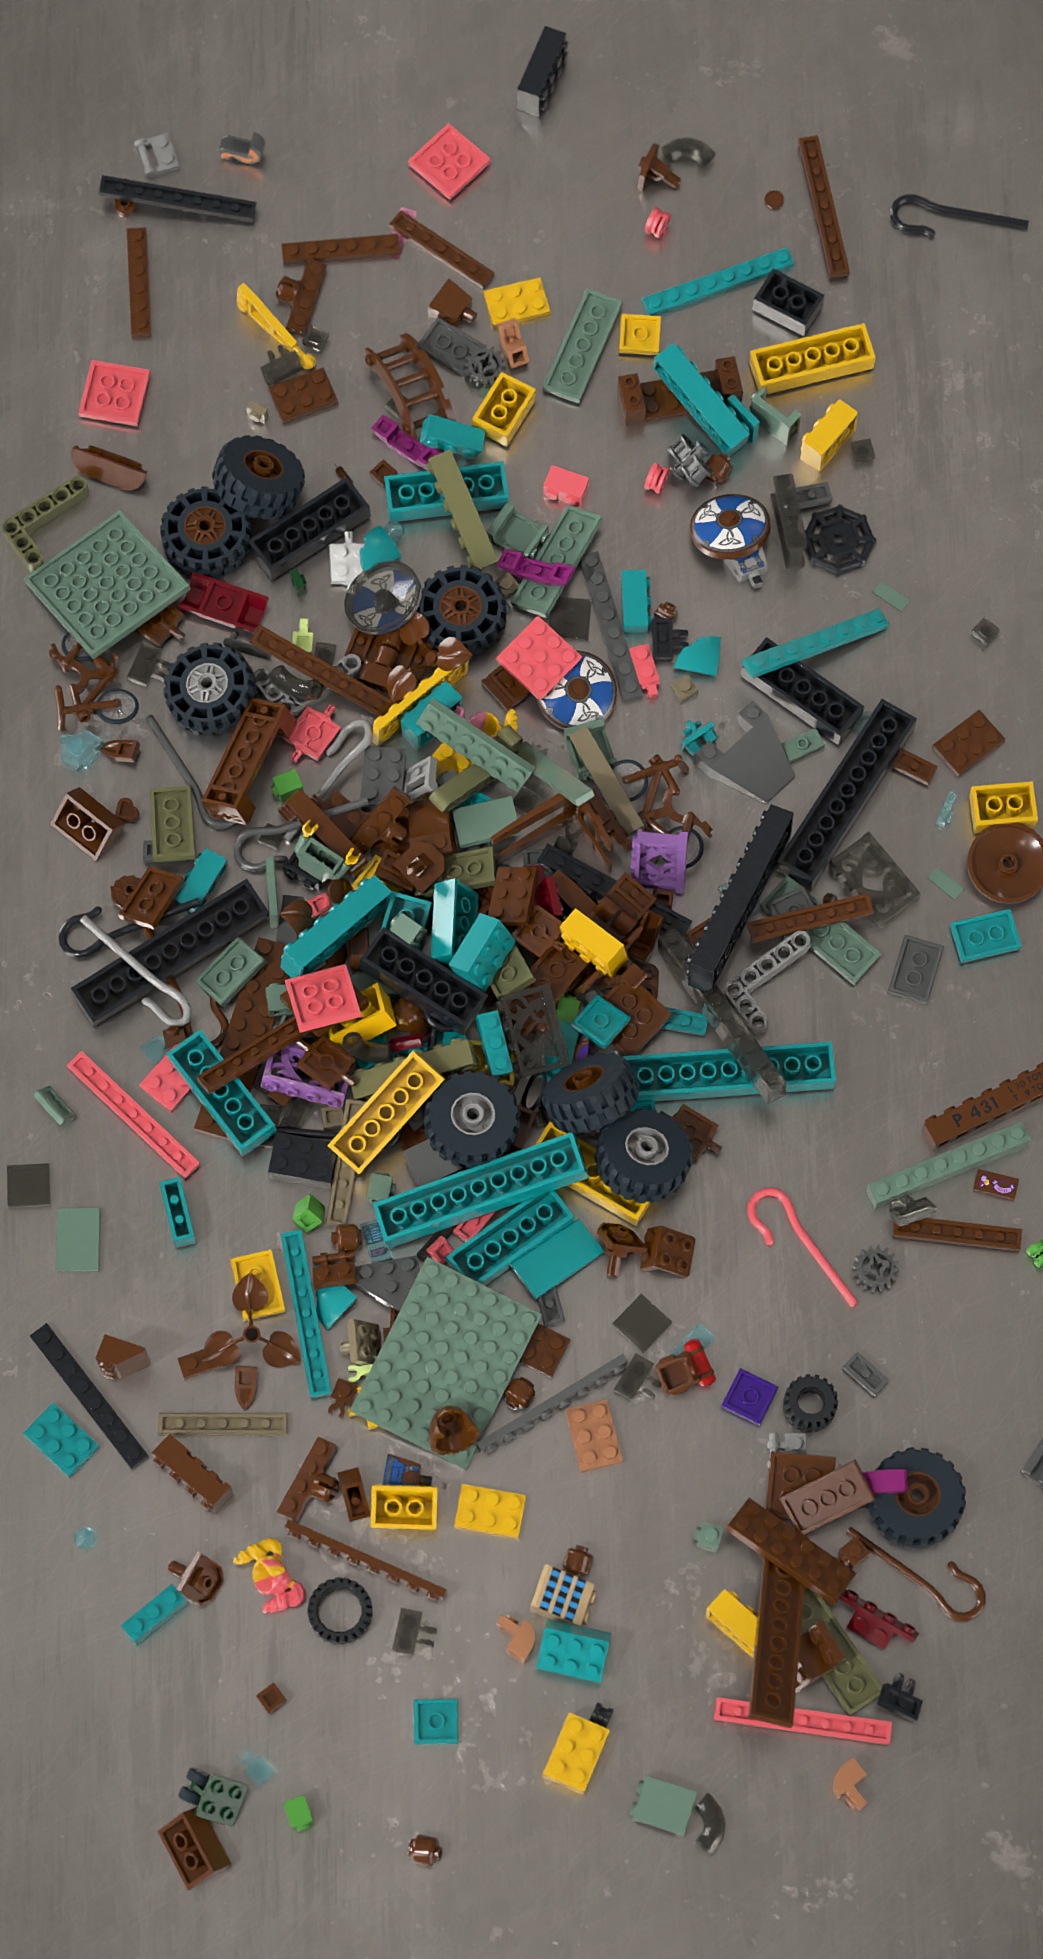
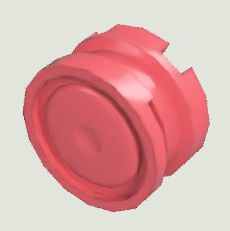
(657, 223)
(657, 478)

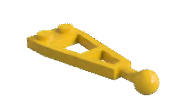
(250, 303)

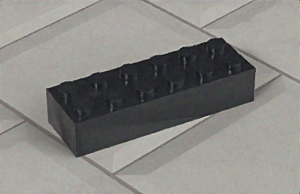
(309, 528)
(809, 697)
(423, 981)

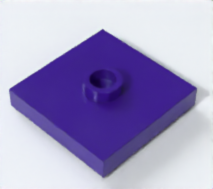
(749, 1396)

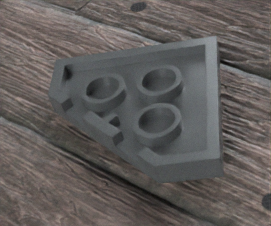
(389, 1280)

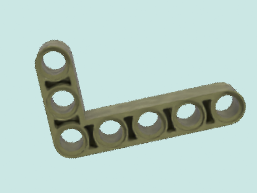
(40, 518)
(473, 777)

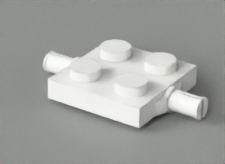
(345, 561)

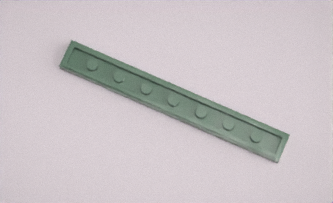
(555, 775)

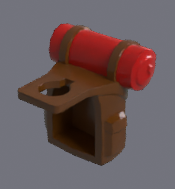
(685, 1369)

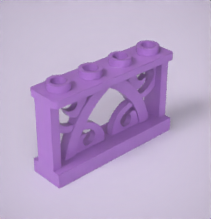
(659, 845)
(293, 1085)

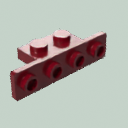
(547, 894)
(874, 1623)

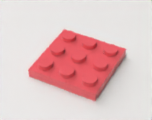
(449, 161)
(114, 393)
(538, 658)
(322, 998)

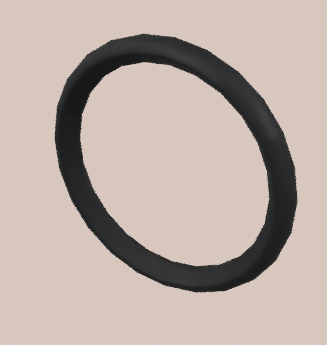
(524, 1096)

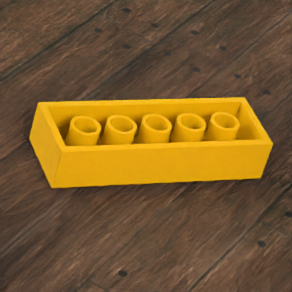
(812, 359)
(386, 1112)
(594, 1188)

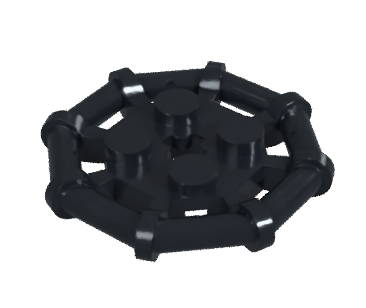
(842, 549)

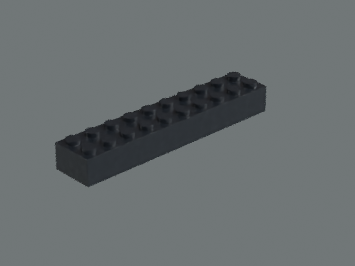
(846, 794)
(739, 899)
(171, 951)

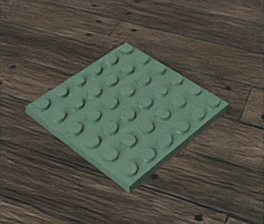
(106, 584)

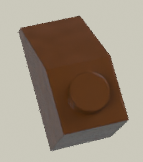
(353, 1494)

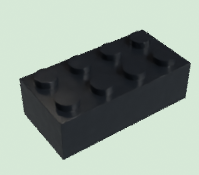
(542, 71)

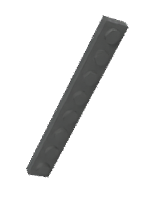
(611, 627)
(560, 1400)

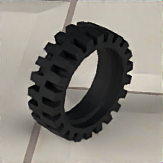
(340, 1584)

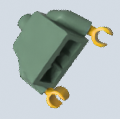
(320, 860)

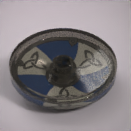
(383, 598)

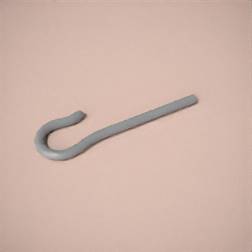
(345, 762)
(187, 1013)

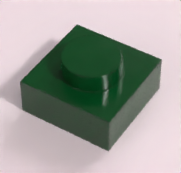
(298, 582)

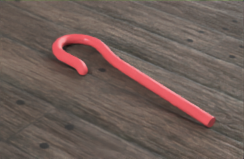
(751, 1211)

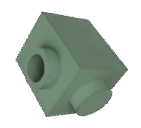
(380, 1187)
(708, 1537)

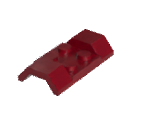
(225, 603)

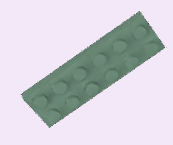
(582, 346)
(564, 545)
(475, 745)
(833, 943)

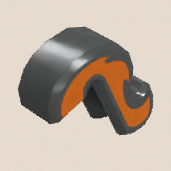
(242, 149)

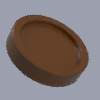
(774, 199)

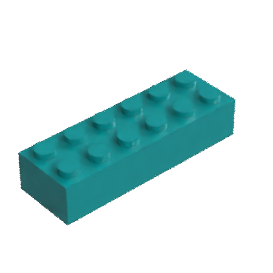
(700, 399)
(415, 495)
(335, 928)
(230, 1105)
(510, 1238)

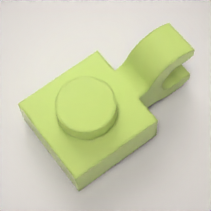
(303, 638)
(361, 1371)

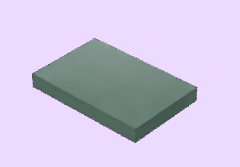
(481, 821)
(271, 892)
(230, 971)
(77, 1239)

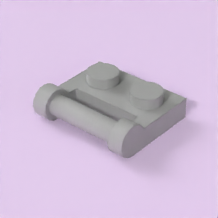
(163, 153)
(418, 774)

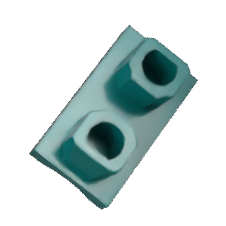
(691, 742)

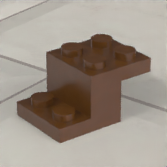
(817, 1655)

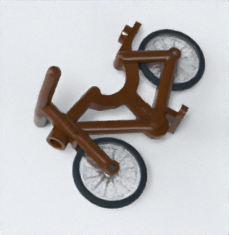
(113, 706)
(634, 781)

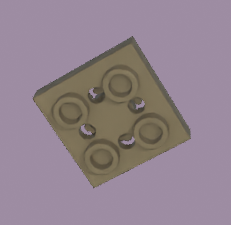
(363, 1342)

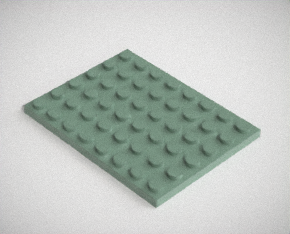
(445, 1348)

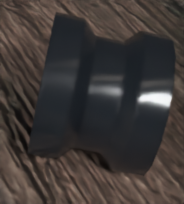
(601, 1715)

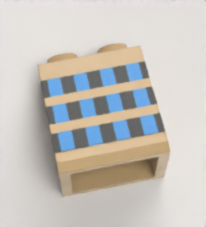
(562, 1597)

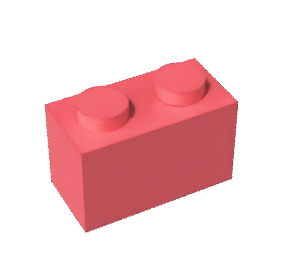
(565, 486)

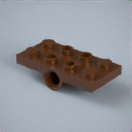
(388, 651)
(622, 907)

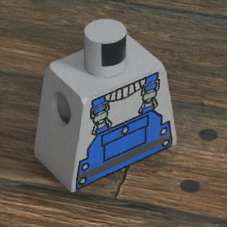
(749, 568)

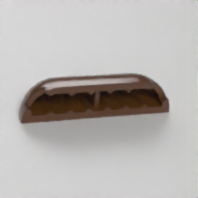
(108, 467)

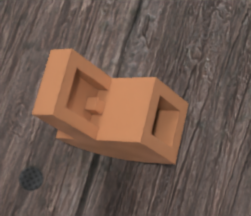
(512, 344)
(523, 1640)
(845, 1780)

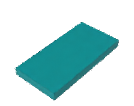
(557, 1259)

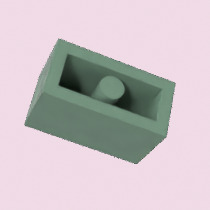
(408, 929)

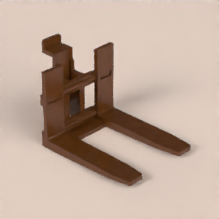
(594, 809)
(628, 974)

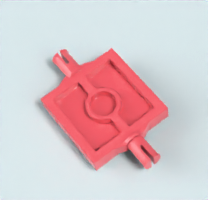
(313, 733)

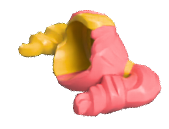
(271, 1576)

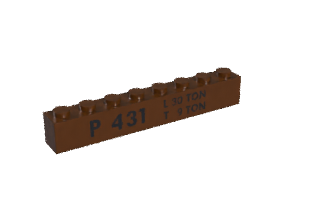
(984, 1109)

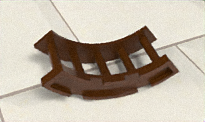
(427, 372)

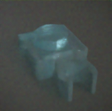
(946, 815)
(257, 1769)

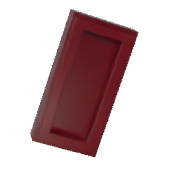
(409, 1042)

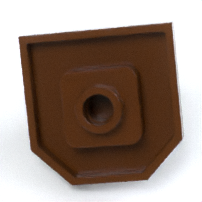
(656, 169)
(421, 865)
(619, 1242)
(199, 1580)

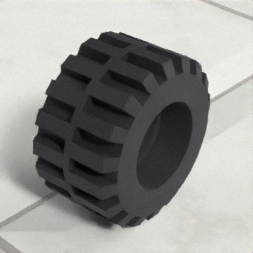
(810, 1385)

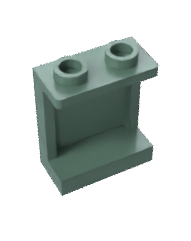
(772, 420)
(517, 532)
(597, 729)
(663, 1805)

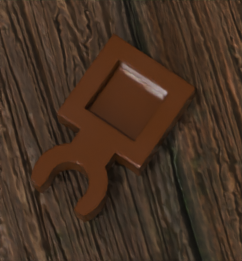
(342, 1395)

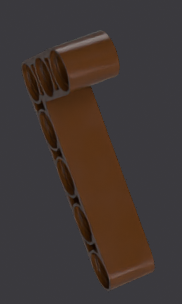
(328, 834)

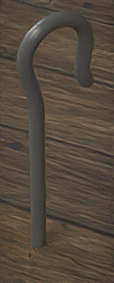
(187, 776)
(281, 829)

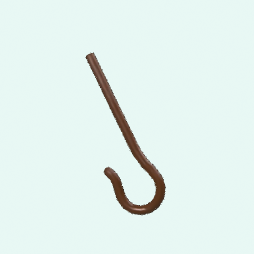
(213, 1004)
(959, 1616)

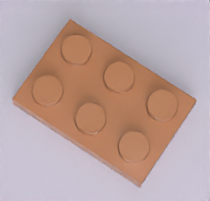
(593, 1436)

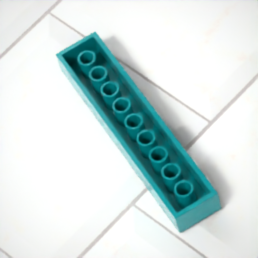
(719, 1074)
(480, 1190)

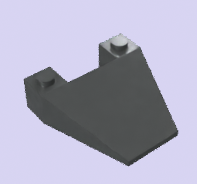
(754, 762)

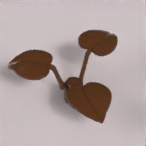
(450, 656)
(299, 915)
(221, 1349)

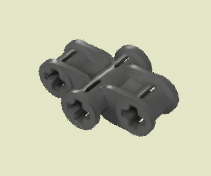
(689, 460)

